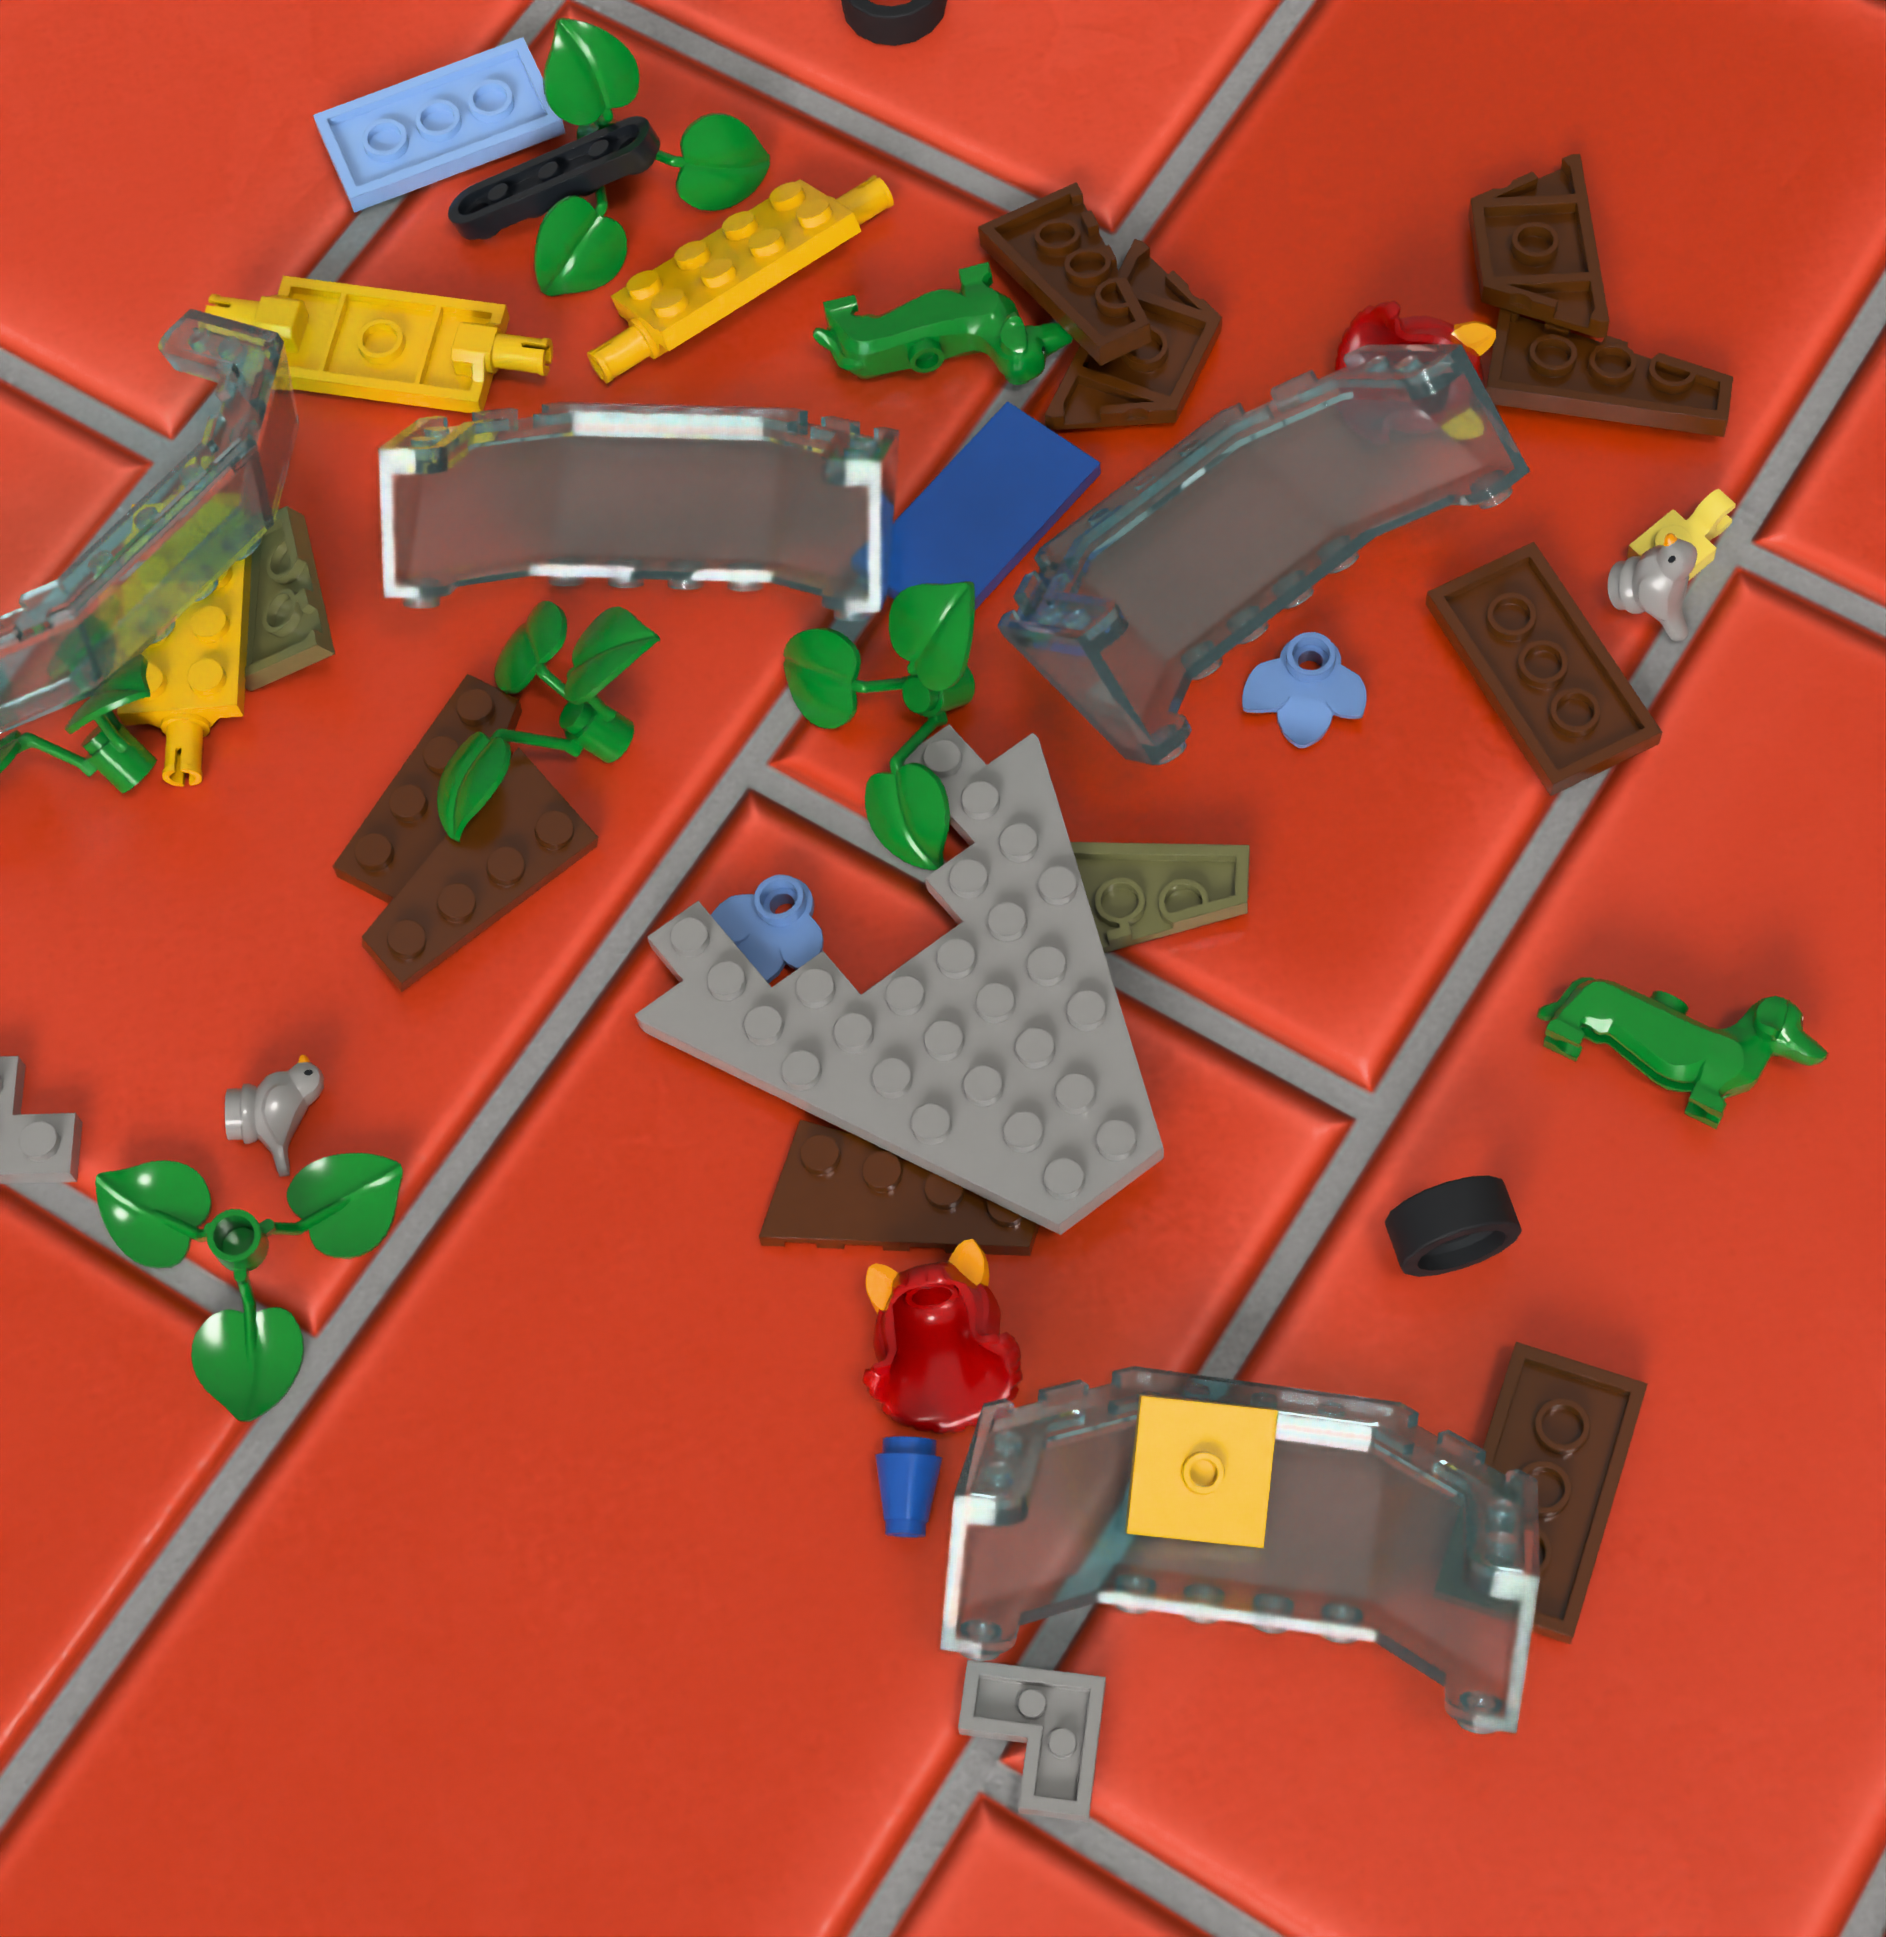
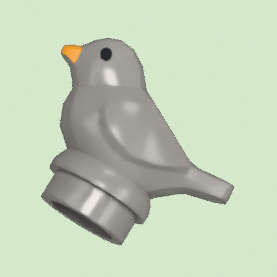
(1655, 584)
(273, 1109)

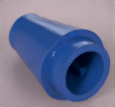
(907, 1483)

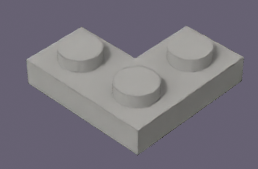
(34, 1145)
(1055, 1717)

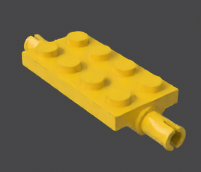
(732, 268)
(389, 342)
(197, 674)

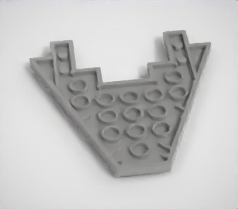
(981, 1053)

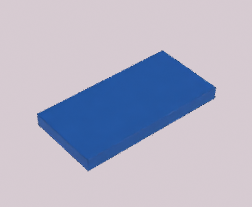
(988, 506)

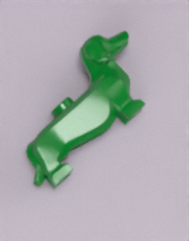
(940, 328)
(1676, 1048)

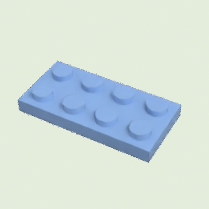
(438, 124)

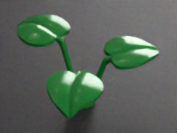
(581, 82)
(935, 633)
(589, 724)
(110, 745)
(252, 1355)

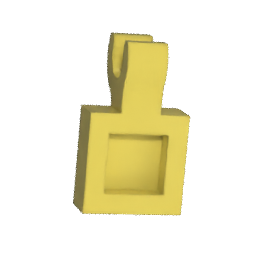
(1702, 526)

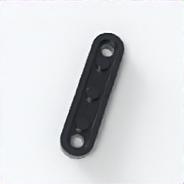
(563, 172)

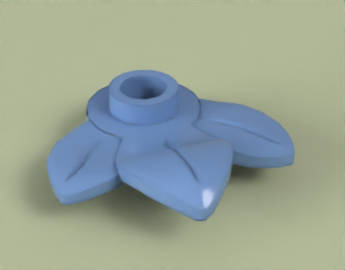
(1305, 697)
(772, 938)

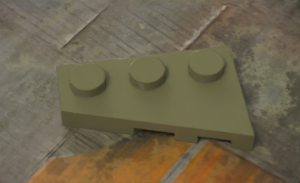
(286, 604)
(1160, 887)

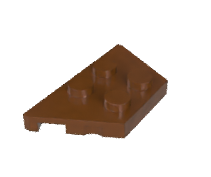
(1540, 250)
(1152, 380)

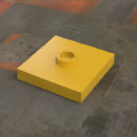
(1201, 1471)

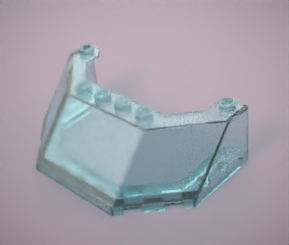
(641, 498)
(1245, 527)
(171, 540)
(1364, 1539)

